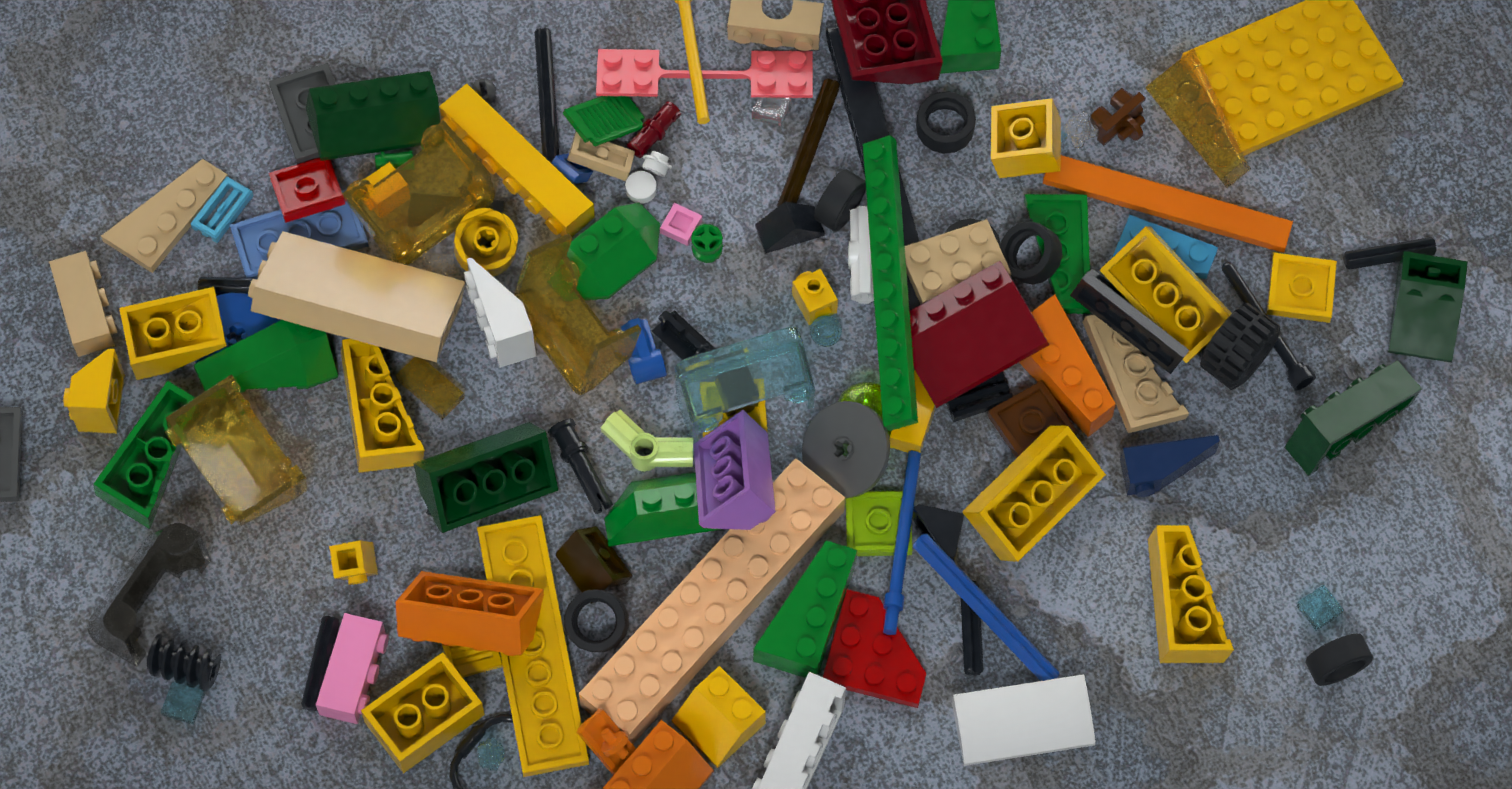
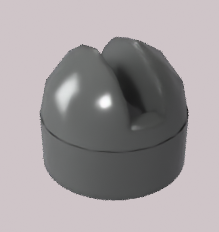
(490, 87)

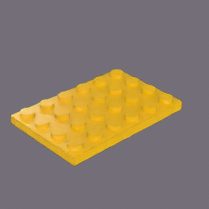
(1296, 70)

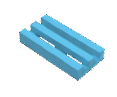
(231, 216)

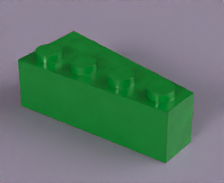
(970, 37)
(145, 460)
(805, 622)

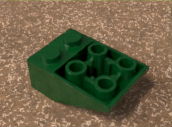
(1427, 306)

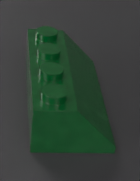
(372, 114)
(486, 476)

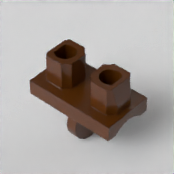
(1124, 121)

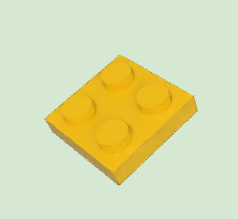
(1301, 287)

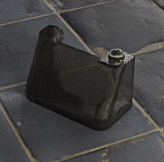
(165, 550)

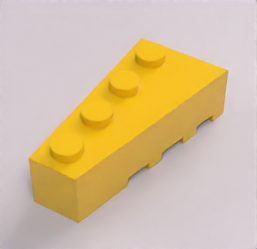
(379, 421)
(1184, 608)

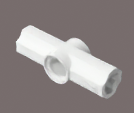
(860, 257)

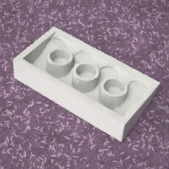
(1023, 720)

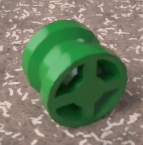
(707, 235)

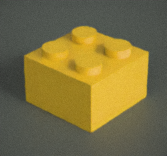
(1025, 138)

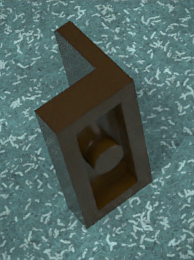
(592, 562)

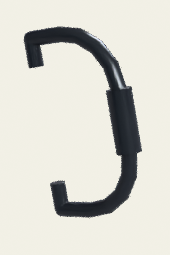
(470, 742)

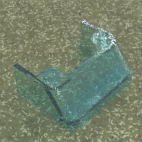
(742, 376)

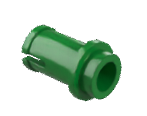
(395, 159)

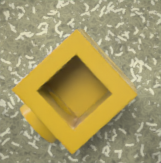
(814, 295)
(353, 561)

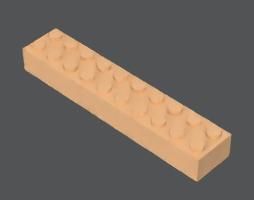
(712, 604)

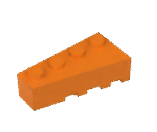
(1069, 370)

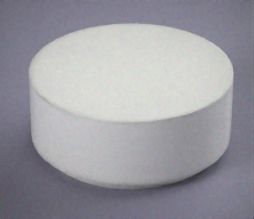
(641, 187)

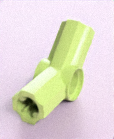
(631, 438)

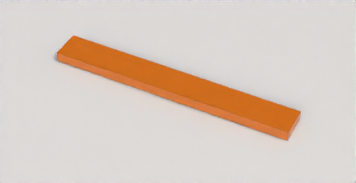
(1171, 203)

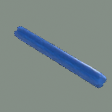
(985, 608)

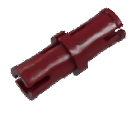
(654, 129)

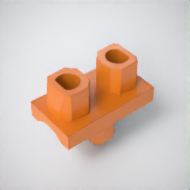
(606, 740)

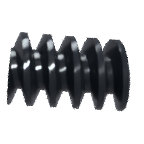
(182, 664)

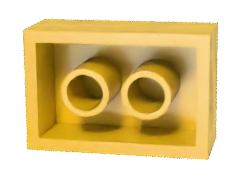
(423, 712)

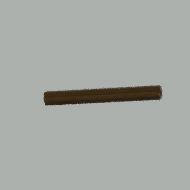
(810, 142)

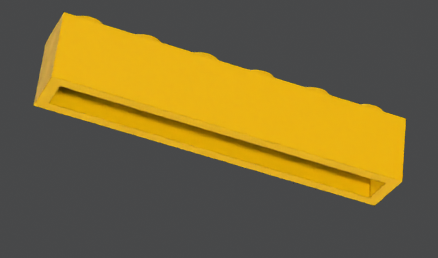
(517, 162)

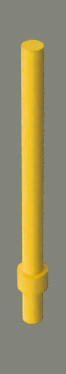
(693, 61)

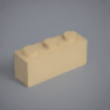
(83, 303)

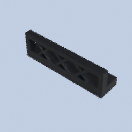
(1113, 308)

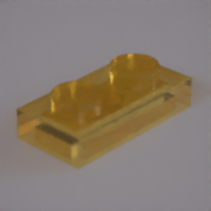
(430, 386)

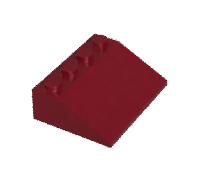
(888, 40)
(972, 334)

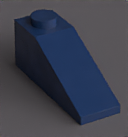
(1158, 464)

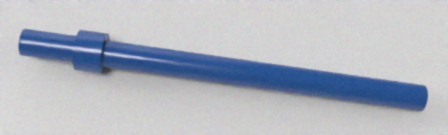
(894, 599)

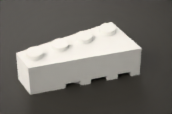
(804, 735)

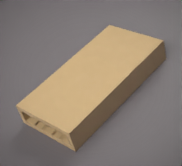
(357, 296)

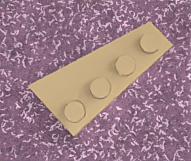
(162, 221)
(1135, 386)

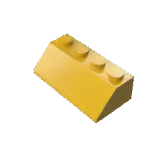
(1166, 291)

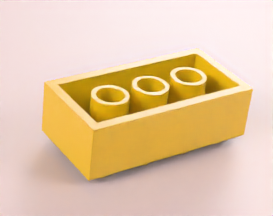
(1034, 493)

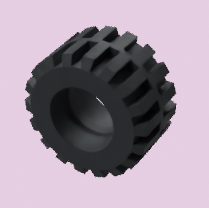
(1240, 346)

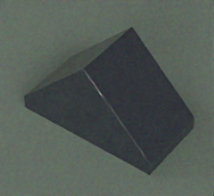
(788, 226)
(941, 526)

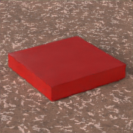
(306, 189)

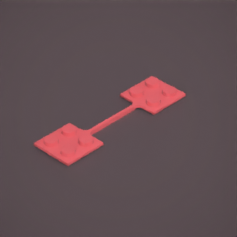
(771, 73)

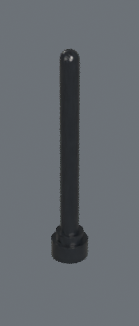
(1298, 374)

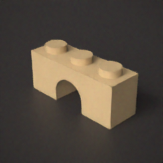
(797, 30)

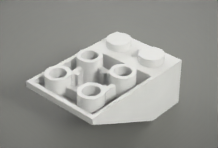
(500, 317)

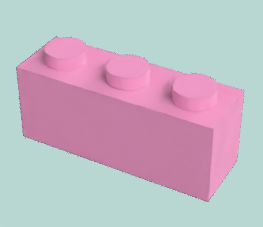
(352, 668)

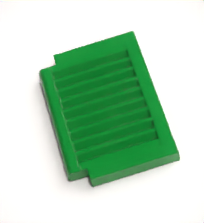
(605, 118)

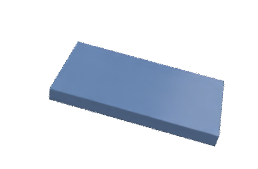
(333, 226)

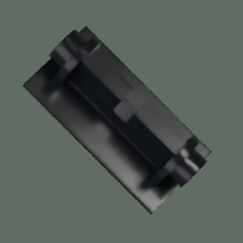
(680, 336)

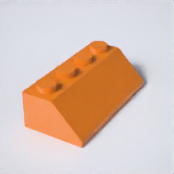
(469, 613)
(662, 762)

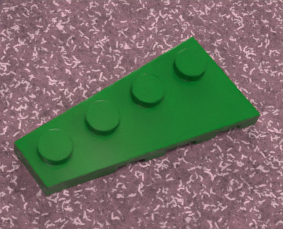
(1068, 219)

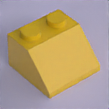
(96, 394)
(719, 716)

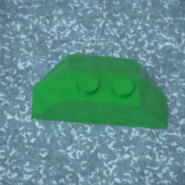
(615, 250)
(655, 510)

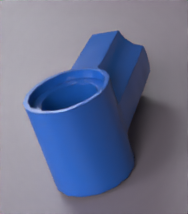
(646, 360)

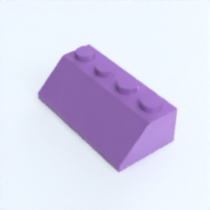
(734, 475)

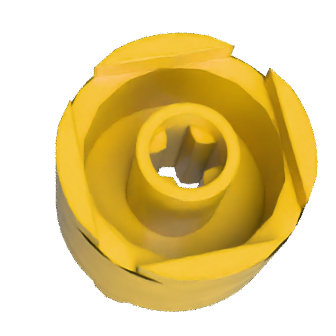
(493, 227)

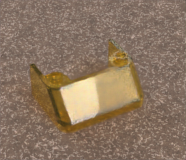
(566, 323)

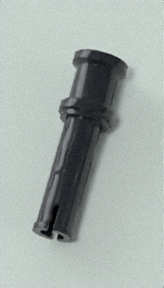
(574, 452)

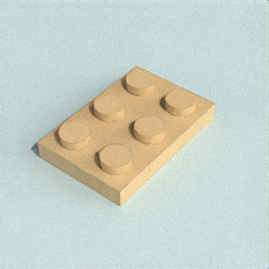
(951, 258)

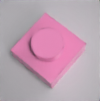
(680, 224)

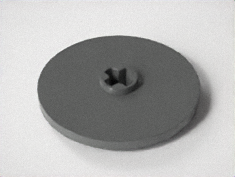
(867, 447)

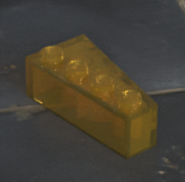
(1195, 110)

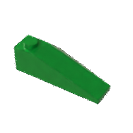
(272, 359)

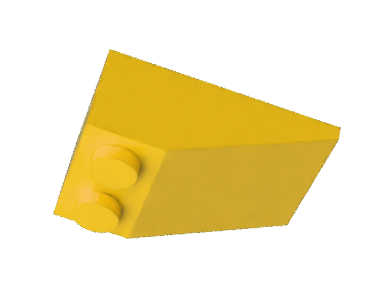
(172, 331)

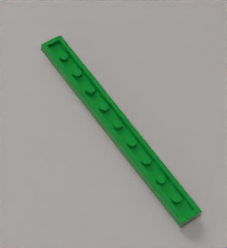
(890, 284)

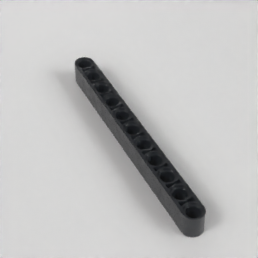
(868, 125)

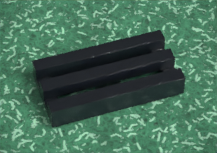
(984, 406)

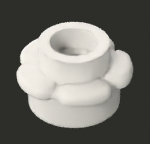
(656, 163)

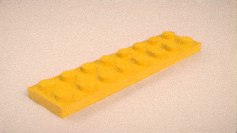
(541, 678)

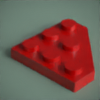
(869, 659)

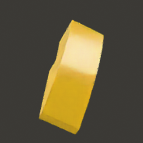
(913, 436)

